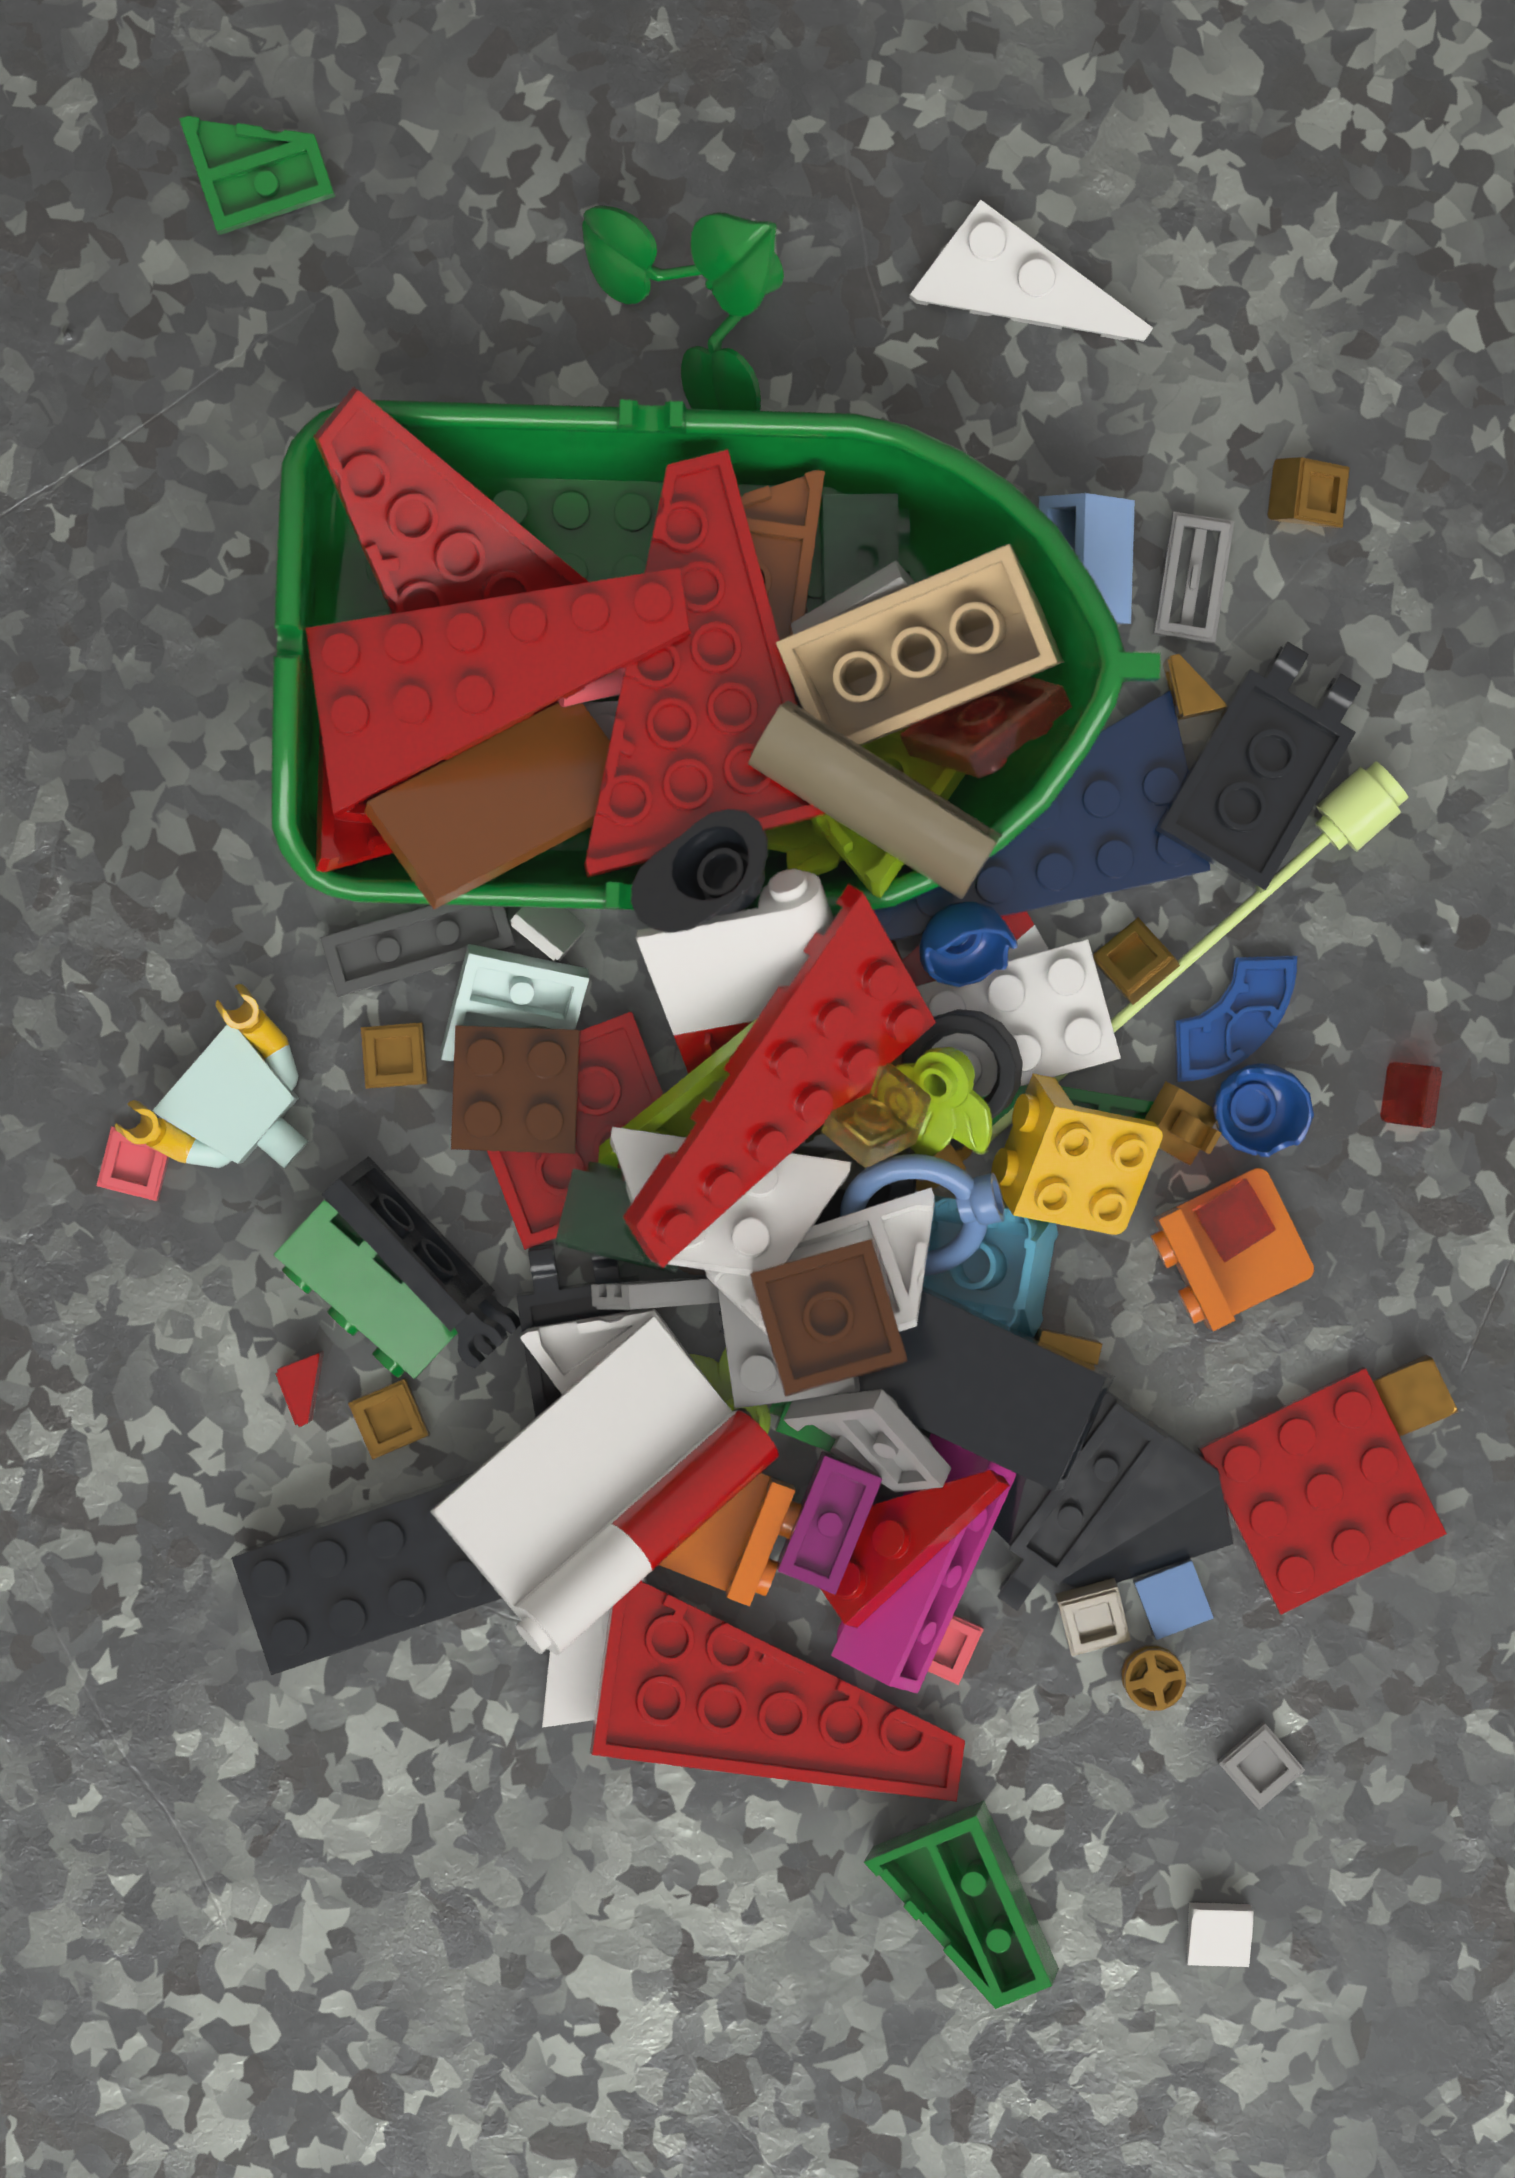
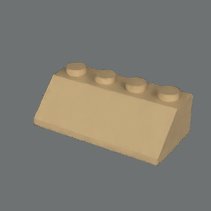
(922, 649)

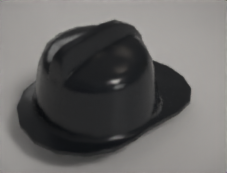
(702, 873)

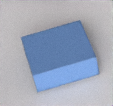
(1173, 1599)

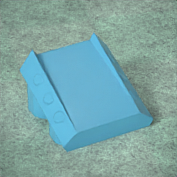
(1005, 1273)

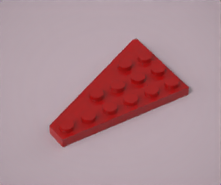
(423, 523)
(704, 701)

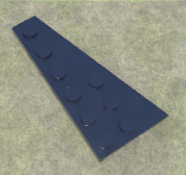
(1091, 837)

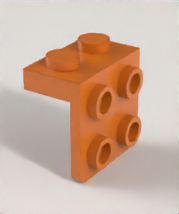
(1220, 1289)
(737, 1541)

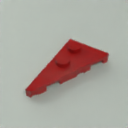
(904, 1537)

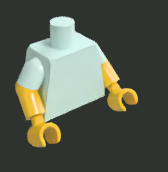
(228, 1097)

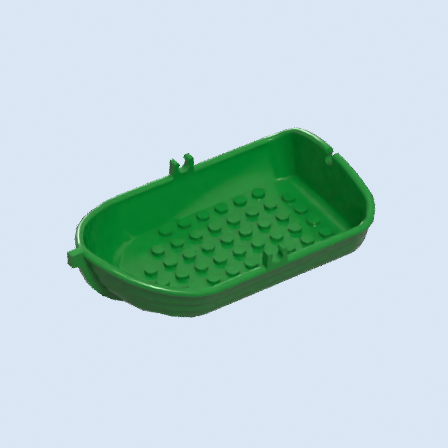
(591, 494)

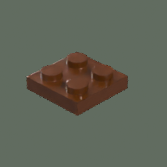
(515, 1089)
(828, 1317)

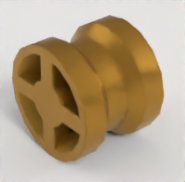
(1166, 1686)

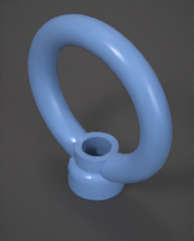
(977, 1201)

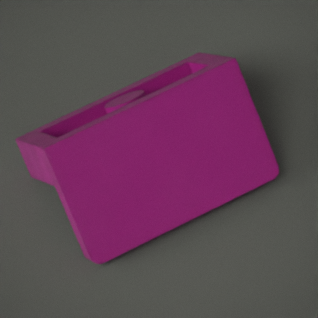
(828, 1523)

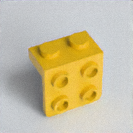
(1073, 1161)

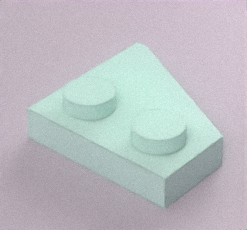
(514, 992)

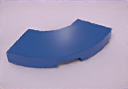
(1238, 1021)

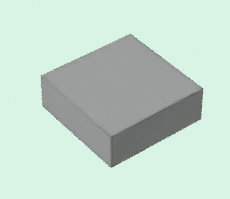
(1261, 1765)

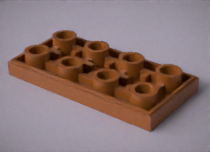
(495, 803)

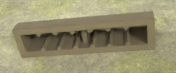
(873, 799)

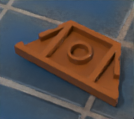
(784, 536)

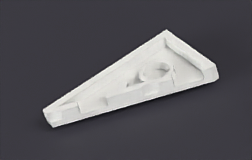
(1007, 273)

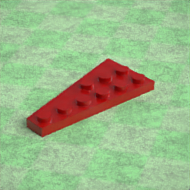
(450, 676)
(795, 1066)
(721, 1700)

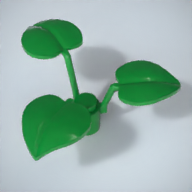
(739, 270)

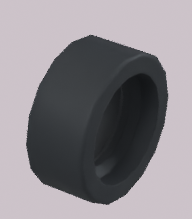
(994, 1035)

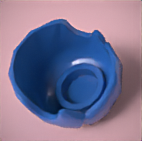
(965, 944)
(1262, 1109)

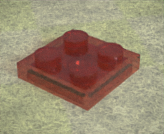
(989, 728)

